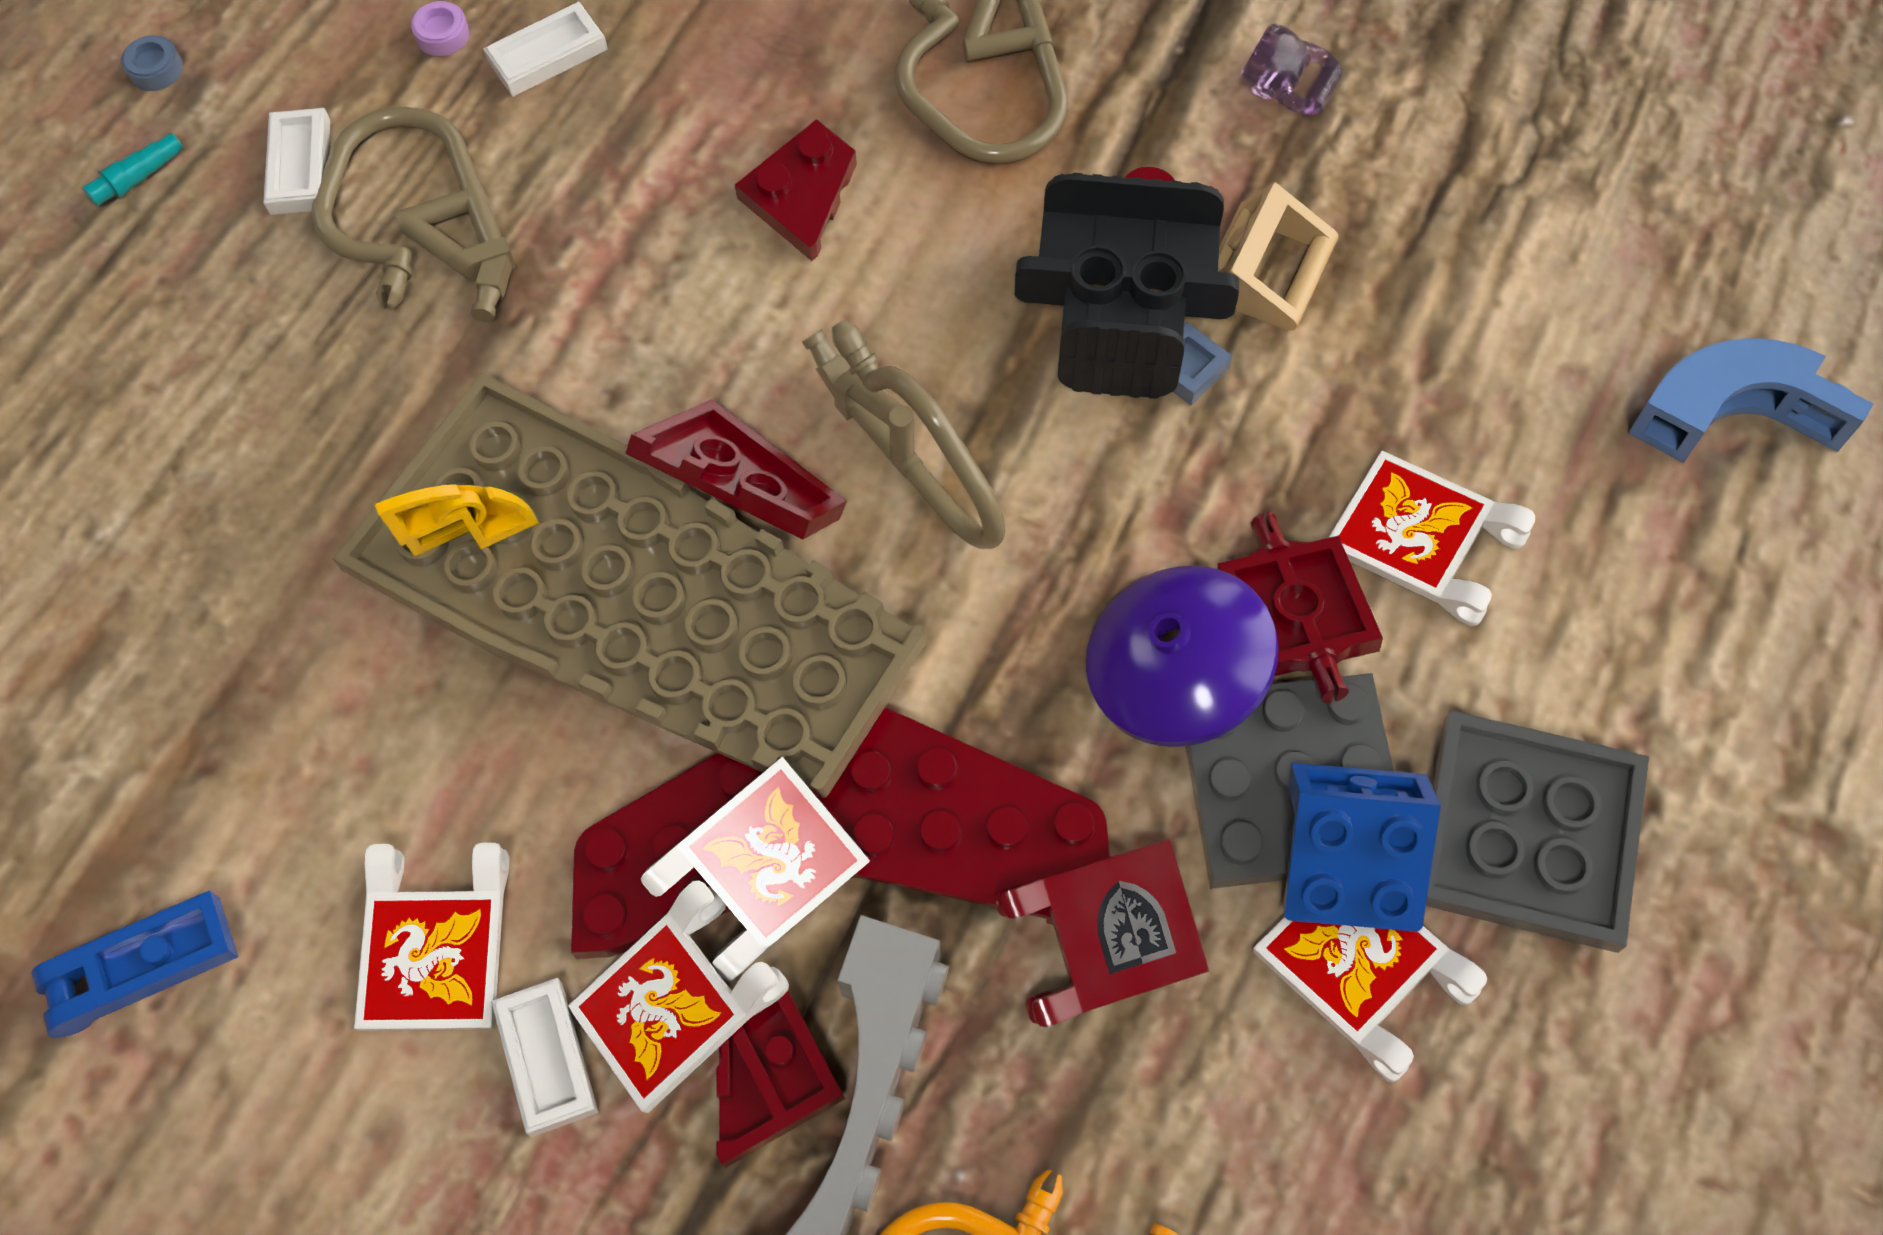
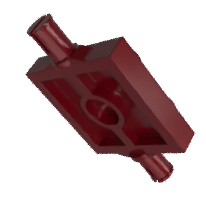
(1312, 602)

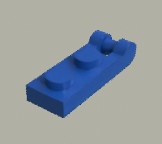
(134, 963)

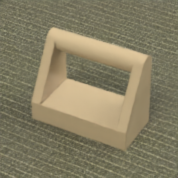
(1247, 240)

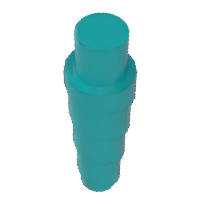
(130, 171)

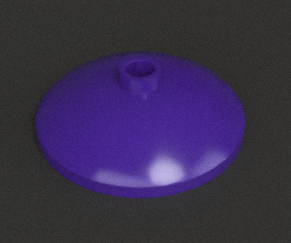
(1198, 681)

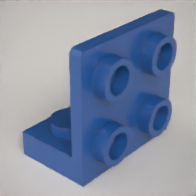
(1360, 847)

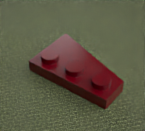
(739, 467)

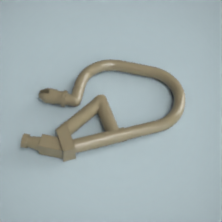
(979, 45)
(485, 263)
(891, 427)

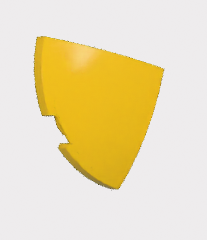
(445, 512)

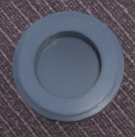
(152, 63)

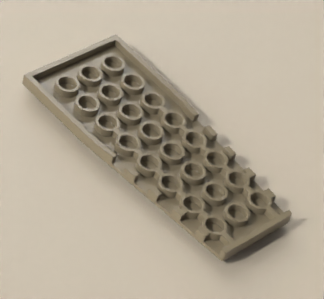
(642, 593)

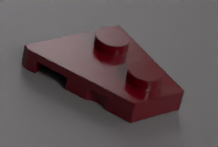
(800, 186)
(769, 1081)

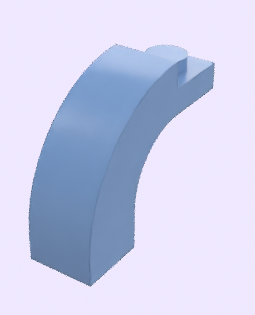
(1748, 378)

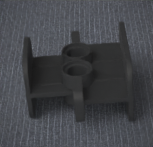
(1129, 241)

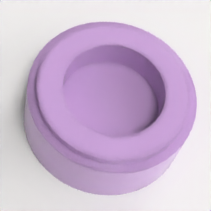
(440, 28)

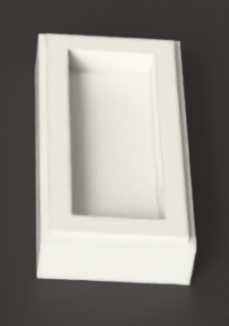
(545, 49)
(295, 159)
(544, 1057)

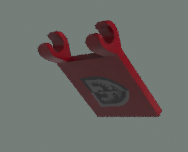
(1118, 928)

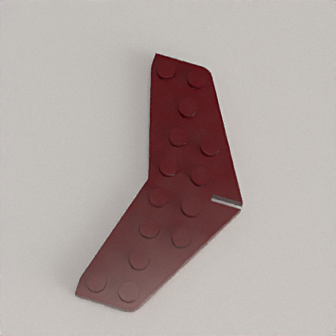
(910, 798)

